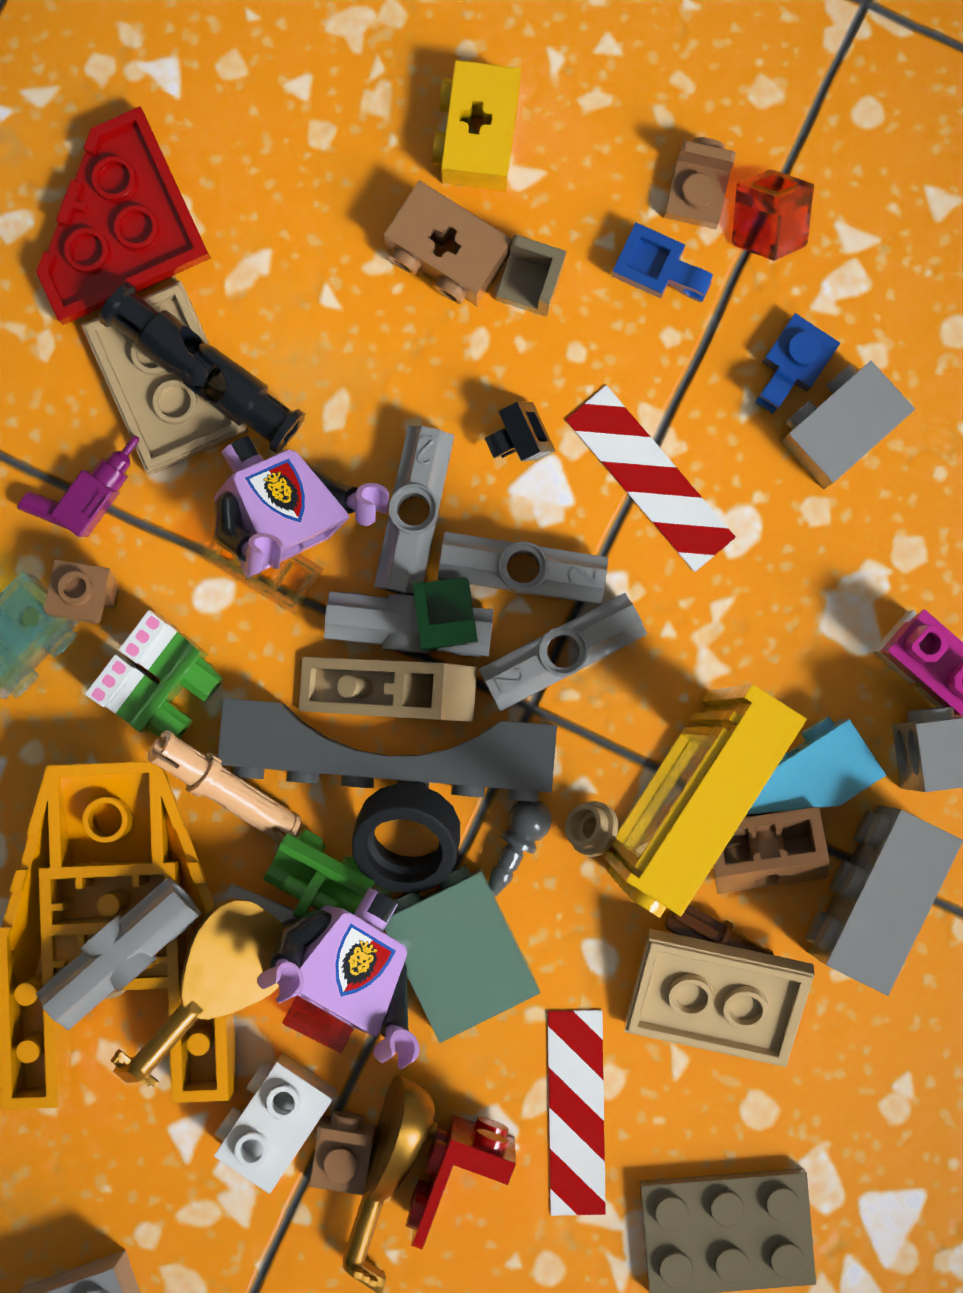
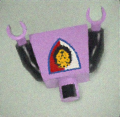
(283, 506)
(349, 971)

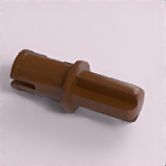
(701, 926)

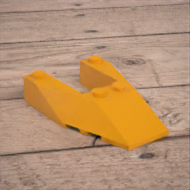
(91, 854)

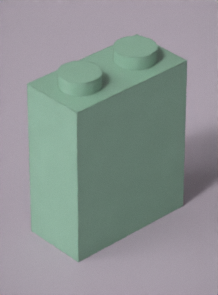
(461, 953)

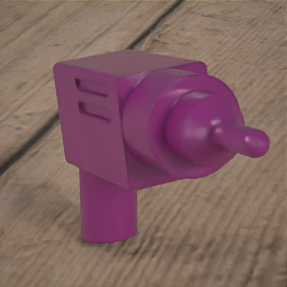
(86, 497)

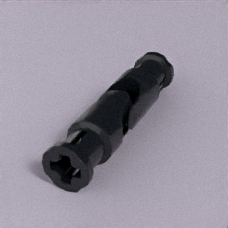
(183, 353)

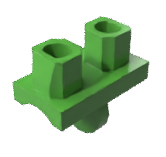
(315, 877)

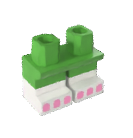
(139, 696)

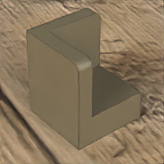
(531, 275)

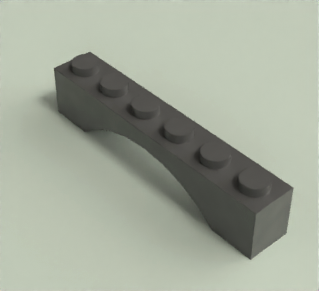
(275, 738)

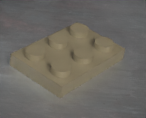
(728, 1232)

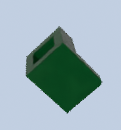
(444, 613)

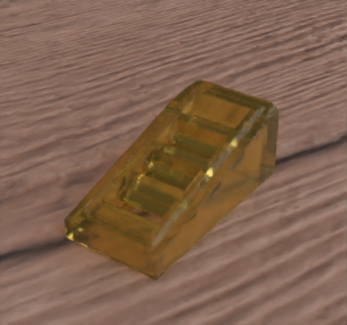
(296, 593)

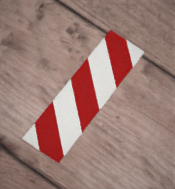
(650, 478)
(576, 1112)

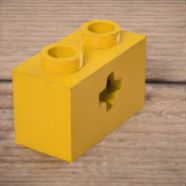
(486, 94)

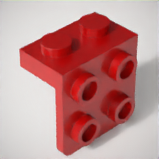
(471, 1145)

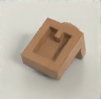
(699, 182)
(80, 592)
(342, 1153)

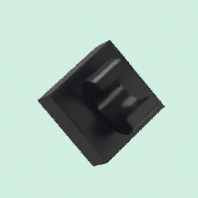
(522, 434)

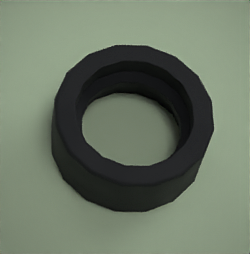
(405, 872)

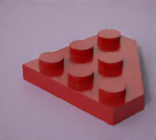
(118, 221)

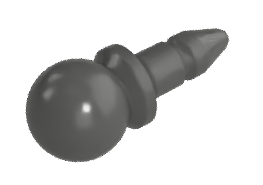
(527, 824)

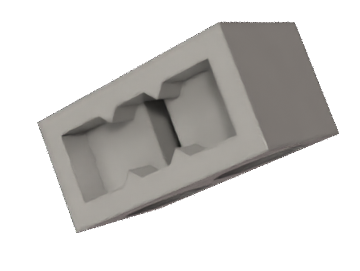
(930, 750)

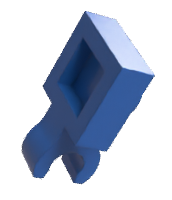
(653, 262)
(796, 359)

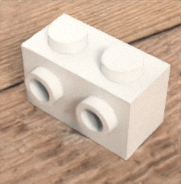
(275, 1121)

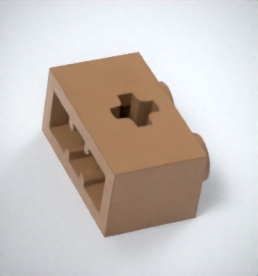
(434, 218)
(773, 851)

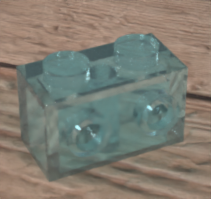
(28, 633)

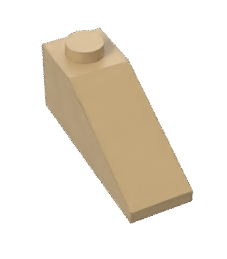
(388, 688)

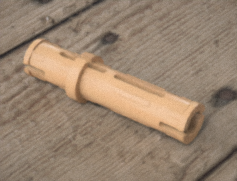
(207, 777)

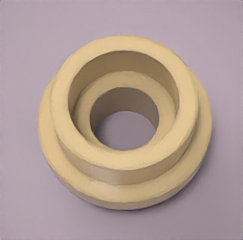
(592, 828)

